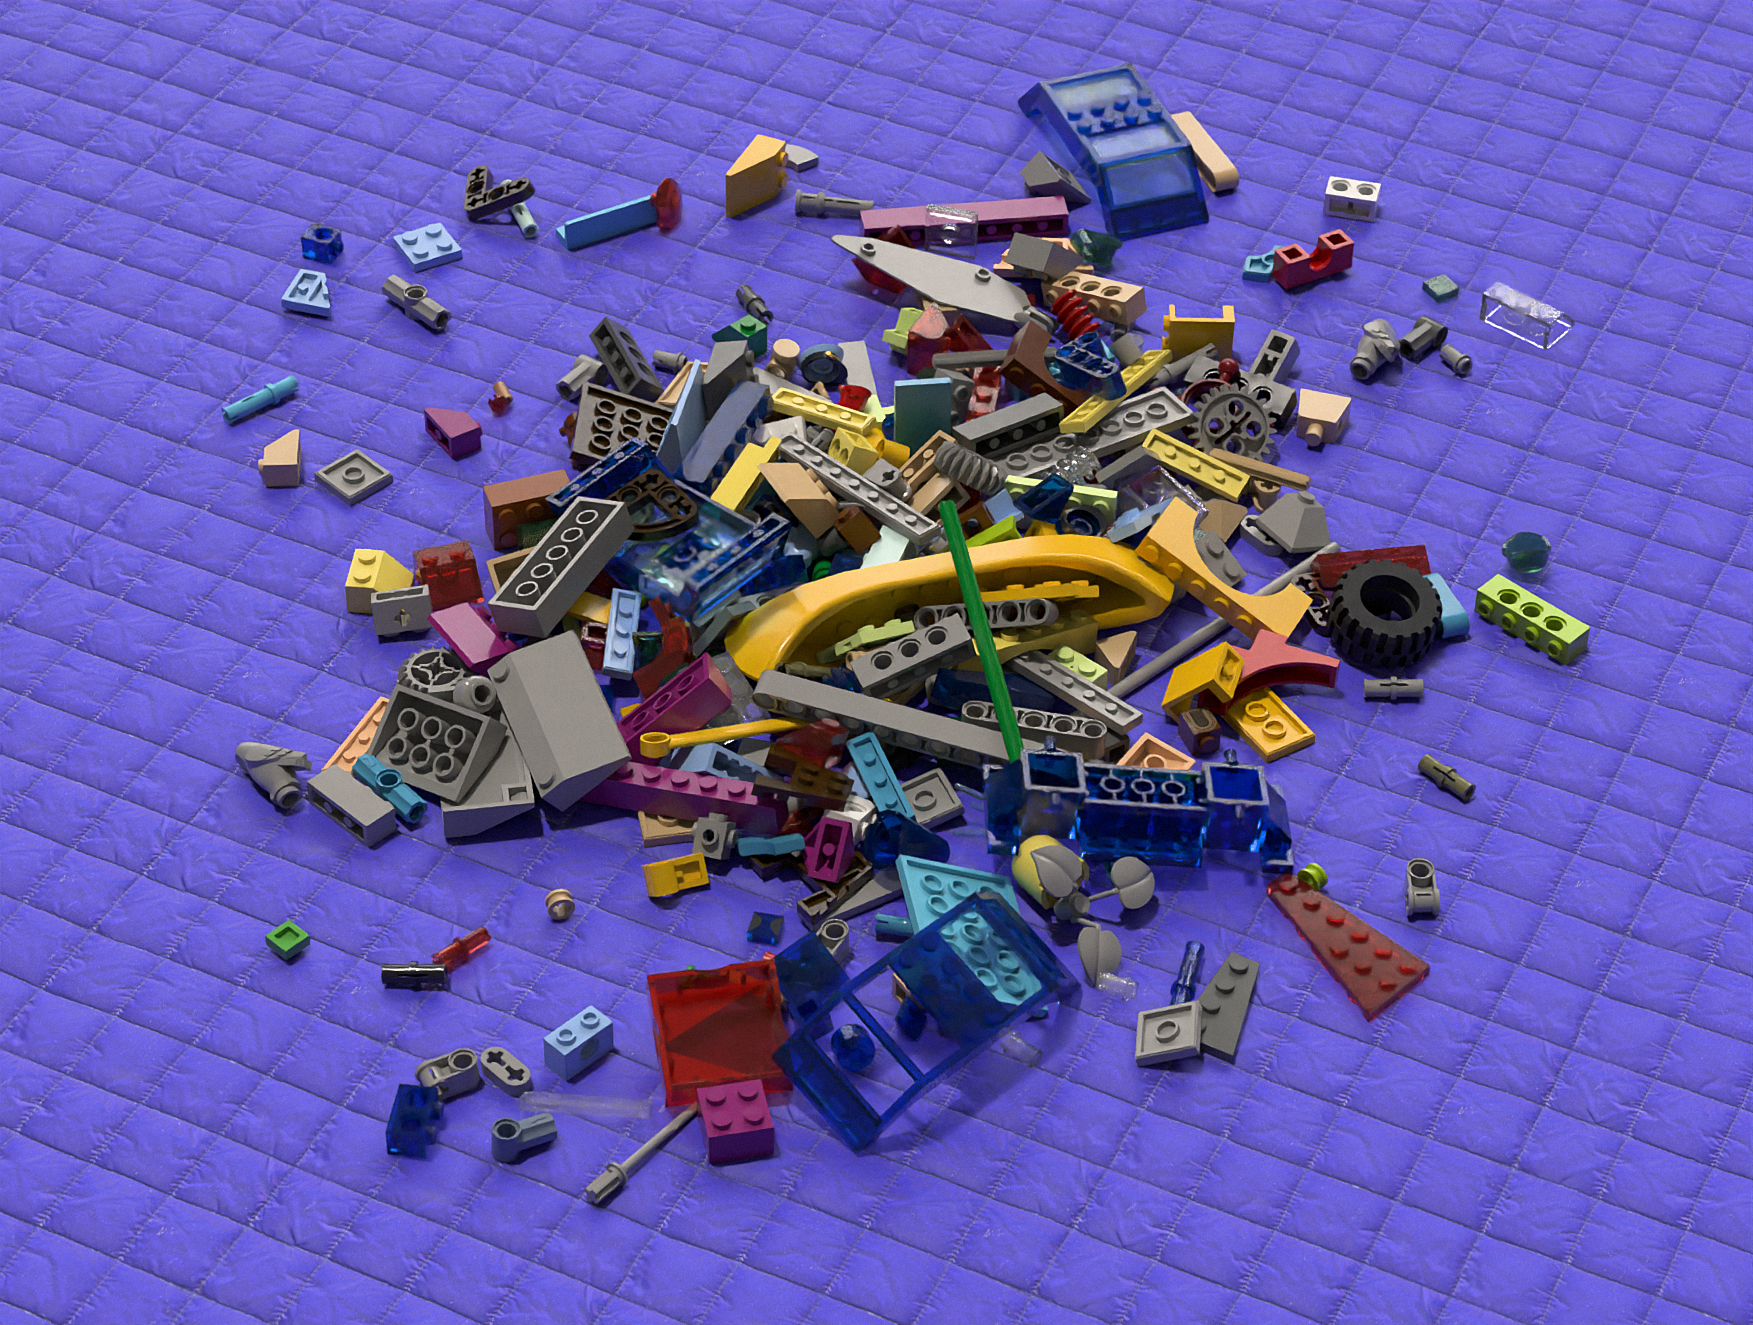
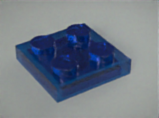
(807, 968)

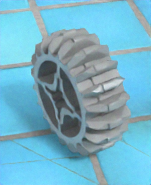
(970, 468)
(433, 670)

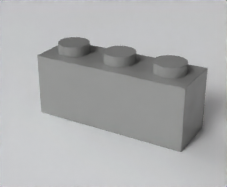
(352, 805)

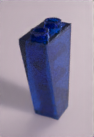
(960, 686)

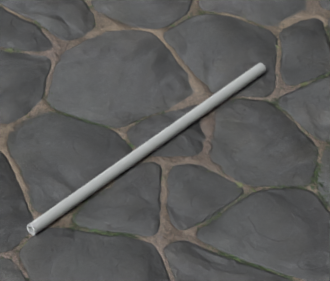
(1203, 635)

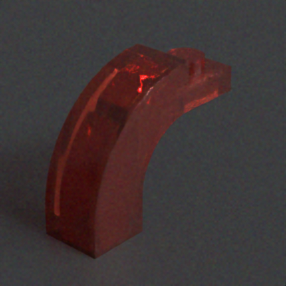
(675, 651)

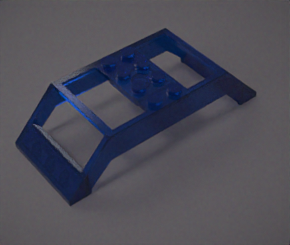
(947, 993)

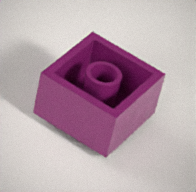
(735, 1121)

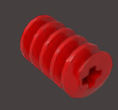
(1073, 317)

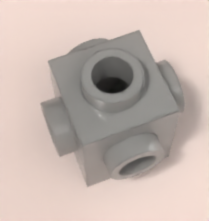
(714, 836)

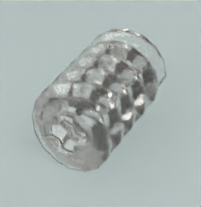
(1075, 466)

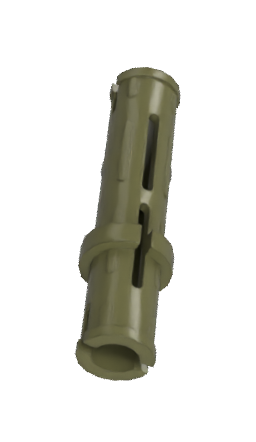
(802, 670)

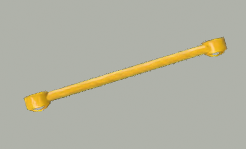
(660, 744)

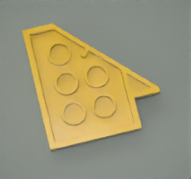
(1052, 590)

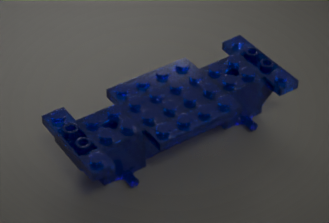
(1136, 810)

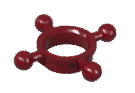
(1228, 369)

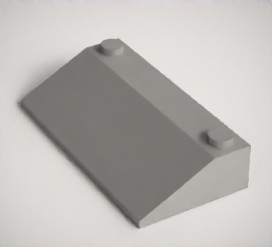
(559, 718)
(499, 791)

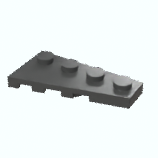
(1226, 1006)

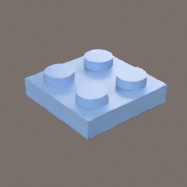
(427, 247)

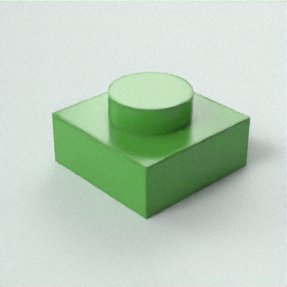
(287, 940)

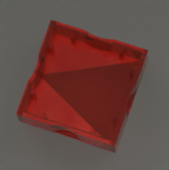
(716, 1028)

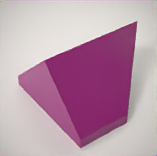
(829, 849)

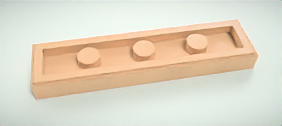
(359, 739)

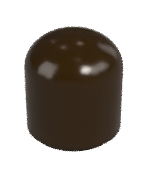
(906, 613)

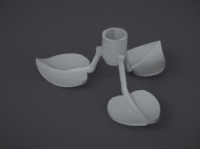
(1057, 873)

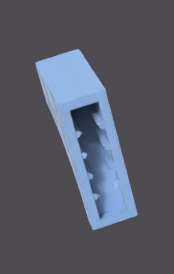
(718, 762)

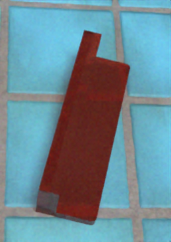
(1333, 565)

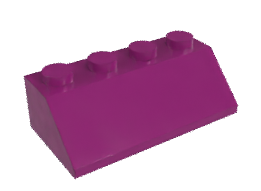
(678, 706)

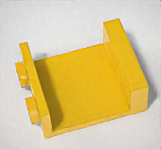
(1192, 334)
(1213, 669)

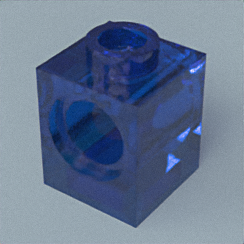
(322, 244)

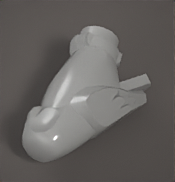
(1374, 348)
(274, 770)

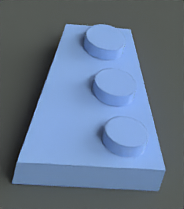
(1136, 520)

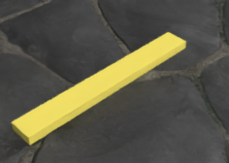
(1134, 376)

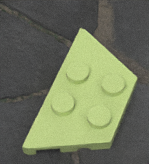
(867, 638)

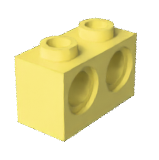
(852, 451)

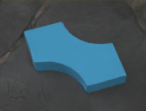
(1259, 267)
(769, 844)

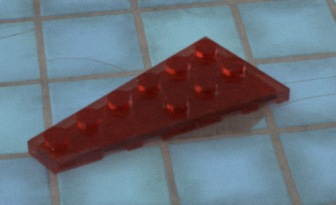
(1352, 951)

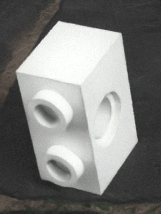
(858, 812)

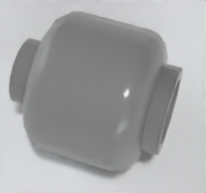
(475, 694)

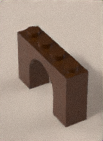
(1027, 370)

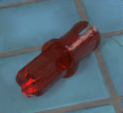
(462, 947)

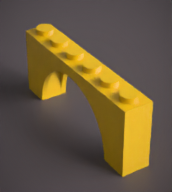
(1173, 552)

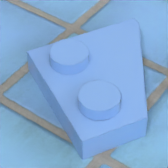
(308, 293)

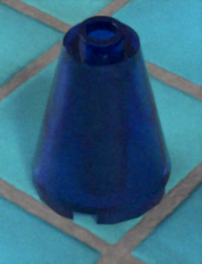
(898, 835)

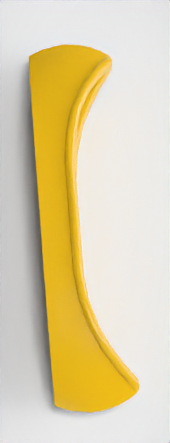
(837, 606)

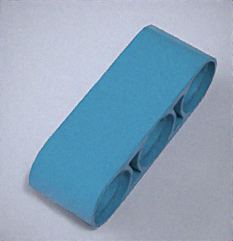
(1454, 617)

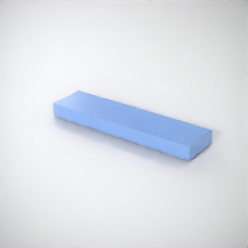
(619, 643)

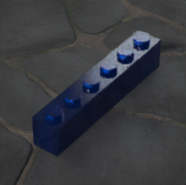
(725, 437)

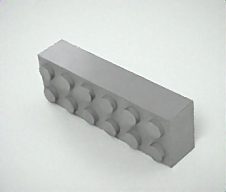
(561, 567)

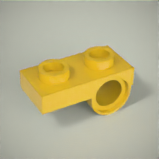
(675, 874)

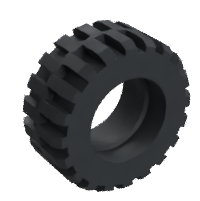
(1377, 639)

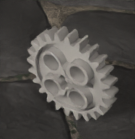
(1216, 408)

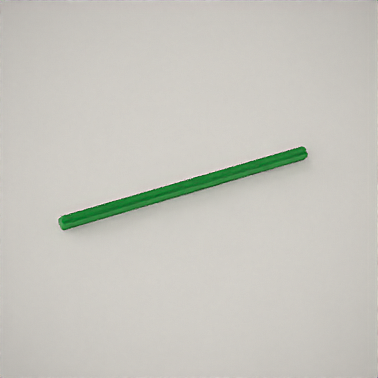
(981, 630)

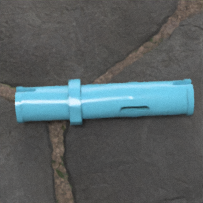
(269, 395)

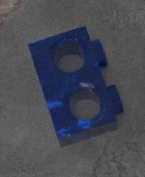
(783, 573)
(413, 1121)

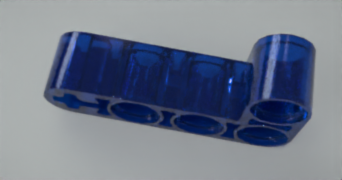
(1086, 366)

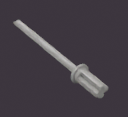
(617, 1175)

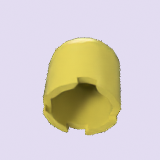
(1026, 874)

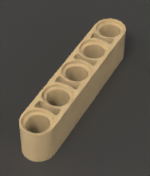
(1212, 163)

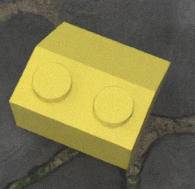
(371, 573)

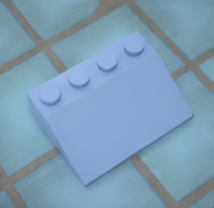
(685, 422)

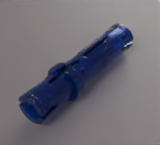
(1192, 957)

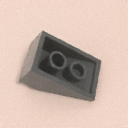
(726, 366)

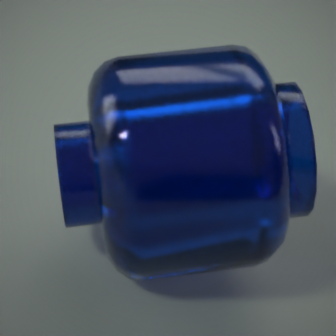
(852, 1047)

